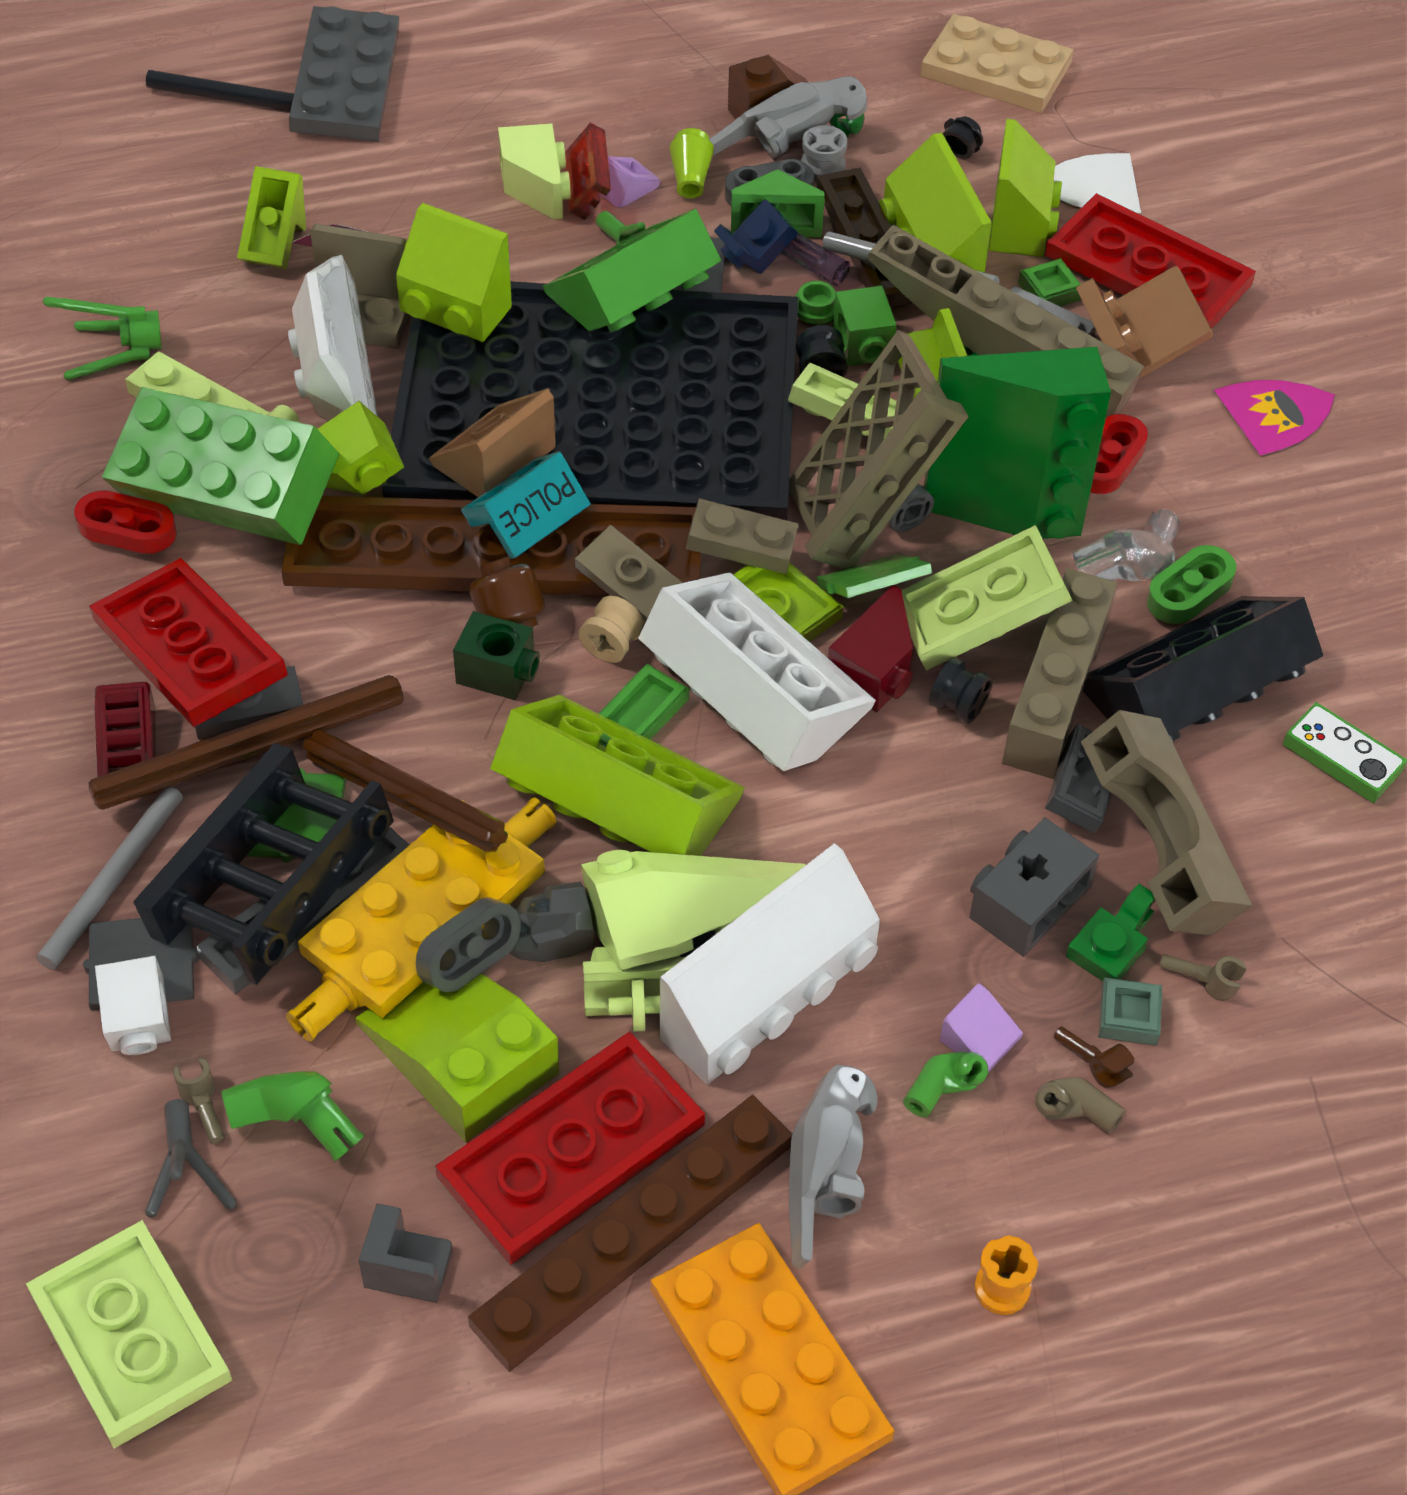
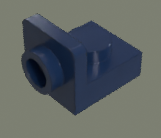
(758, 238)

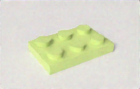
(983, 597)
(129, 1333)

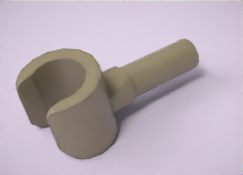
(1215, 983)
(199, 1093)

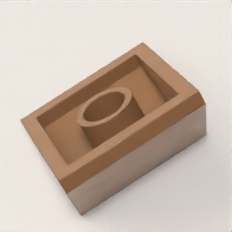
(500, 443)

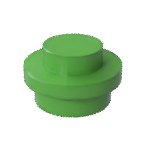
(816, 302)

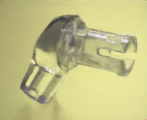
(1131, 552)

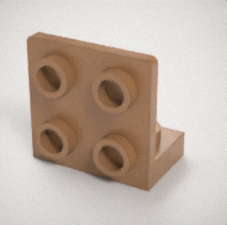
(1150, 321)

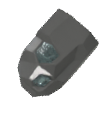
(554, 924)

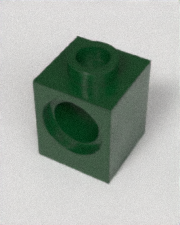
(495, 656)

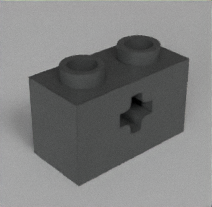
(1032, 885)

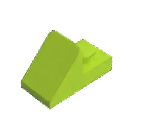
(272, 217)

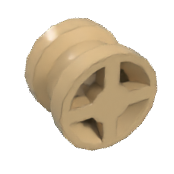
(611, 629)

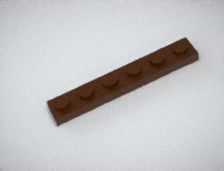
(629, 1233)

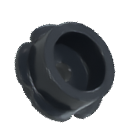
(963, 136)

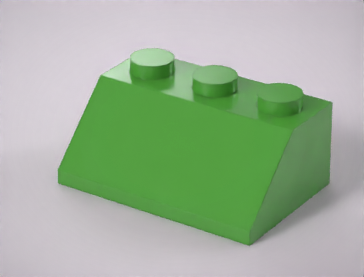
(637, 273)

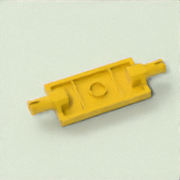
(374, 935)

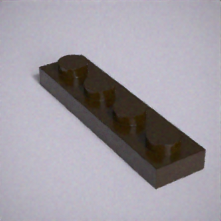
(859, 216)

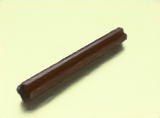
(407, 791)

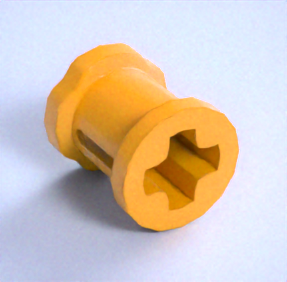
(1008, 1256)

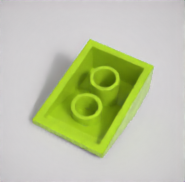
(467, 1050)

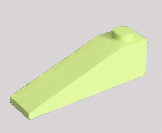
(656, 902)

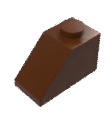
(756, 82)

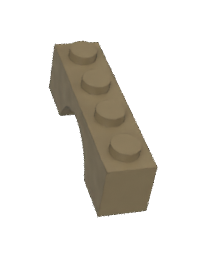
(1058, 675)
(1194, 874)

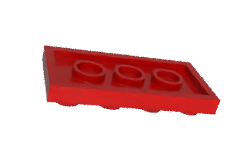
(1129, 250)
(188, 642)
(569, 1147)

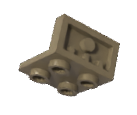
(373, 265)

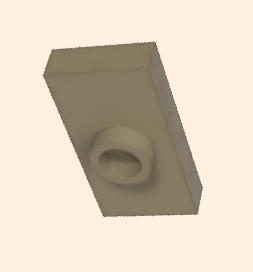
(624, 570)

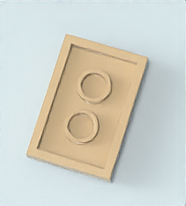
(997, 62)

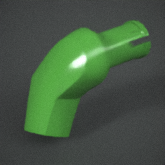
(294, 1097)

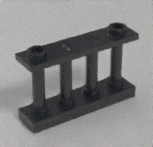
(231, 832)

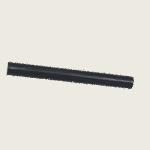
(219, 90)

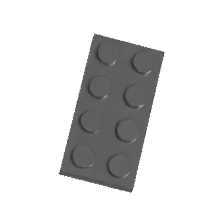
(344, 74)

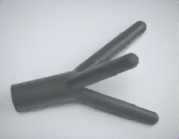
(179, 1150)

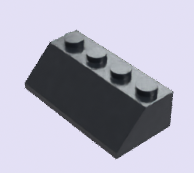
(1209, 663)

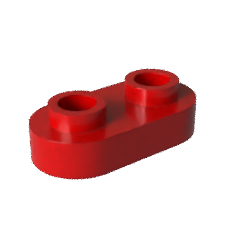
(1119, 451)
(130, 524)

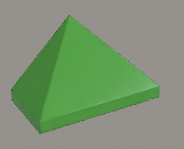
(792, 197)

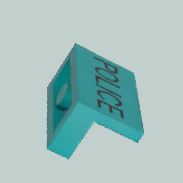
(529, 503)

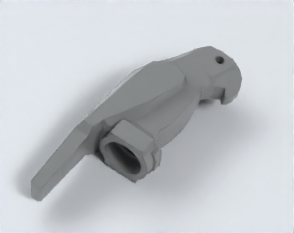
(794, 111)
(827, 1155)

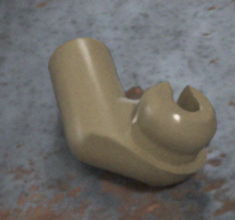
(1076, 1099)

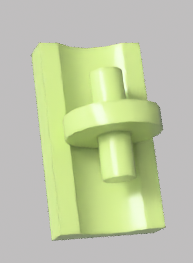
(624, 991)

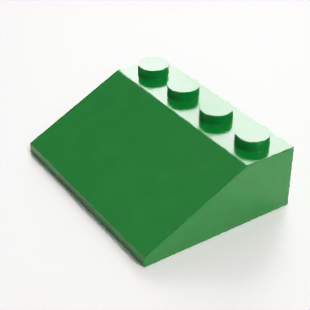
(1026, 442)

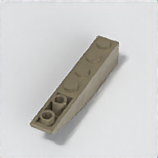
(987, 313)

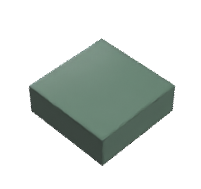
(1130, 1011)

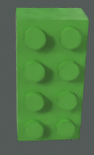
(222, 464)

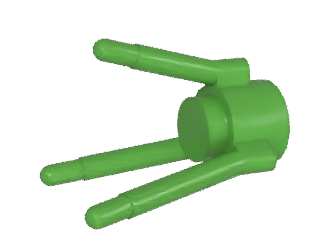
(136, 327)

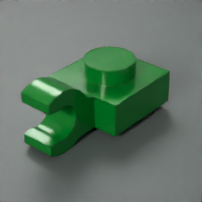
(1113, 943)

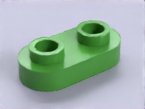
(1182, 590)

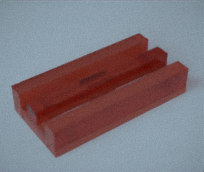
(587, 170)

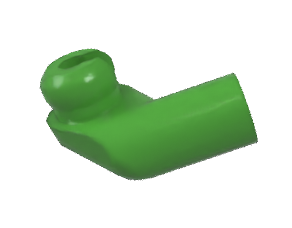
(945, 1075)

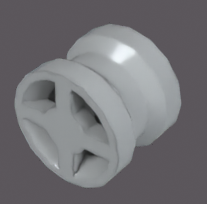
(824, 149)

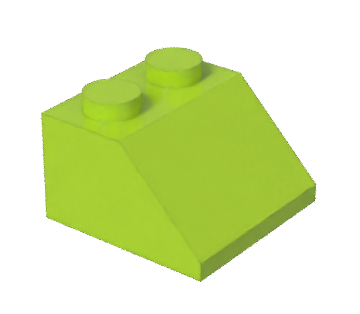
(1024, 195)
(455, 273)

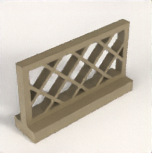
(890, 464)

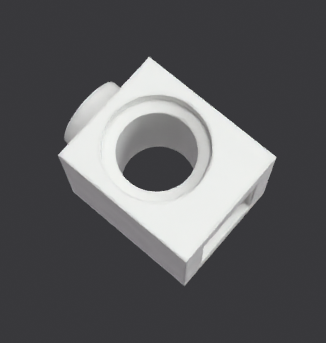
(133, 1005)

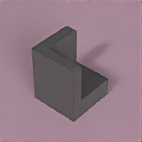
(402, 1260)

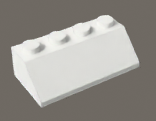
(754, 669)
(768, 966)

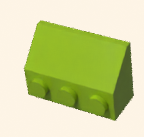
(937, 204)

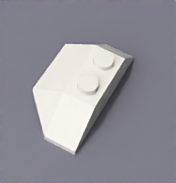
(330, 341)

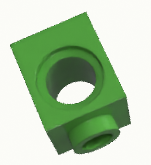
(864, 322)

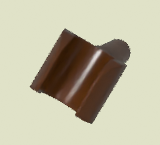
(1108, 1066)

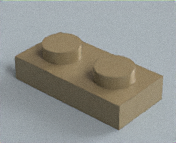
(742, 536)

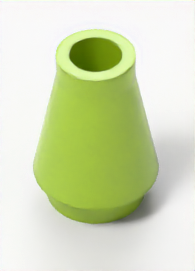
(691, 158)

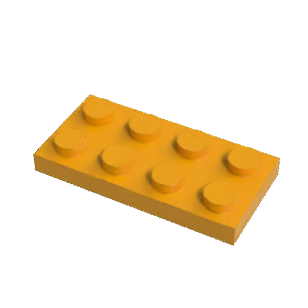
(771, 1362)

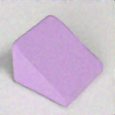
(629, 181)
(980, 1027)

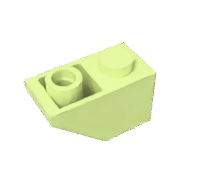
(532, 167)

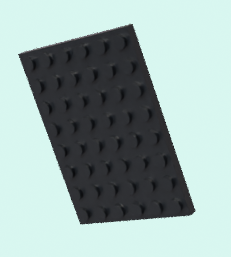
(643, 415)

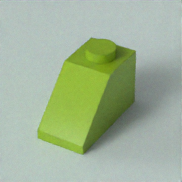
(364, 448)

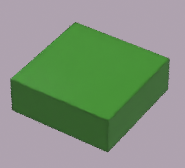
(1051, 282)

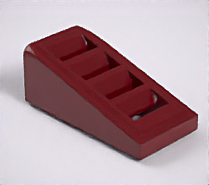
(124, 707)

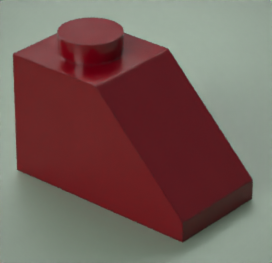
(878, 649)

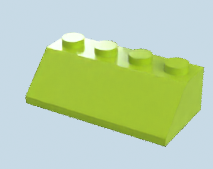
(627, 788)

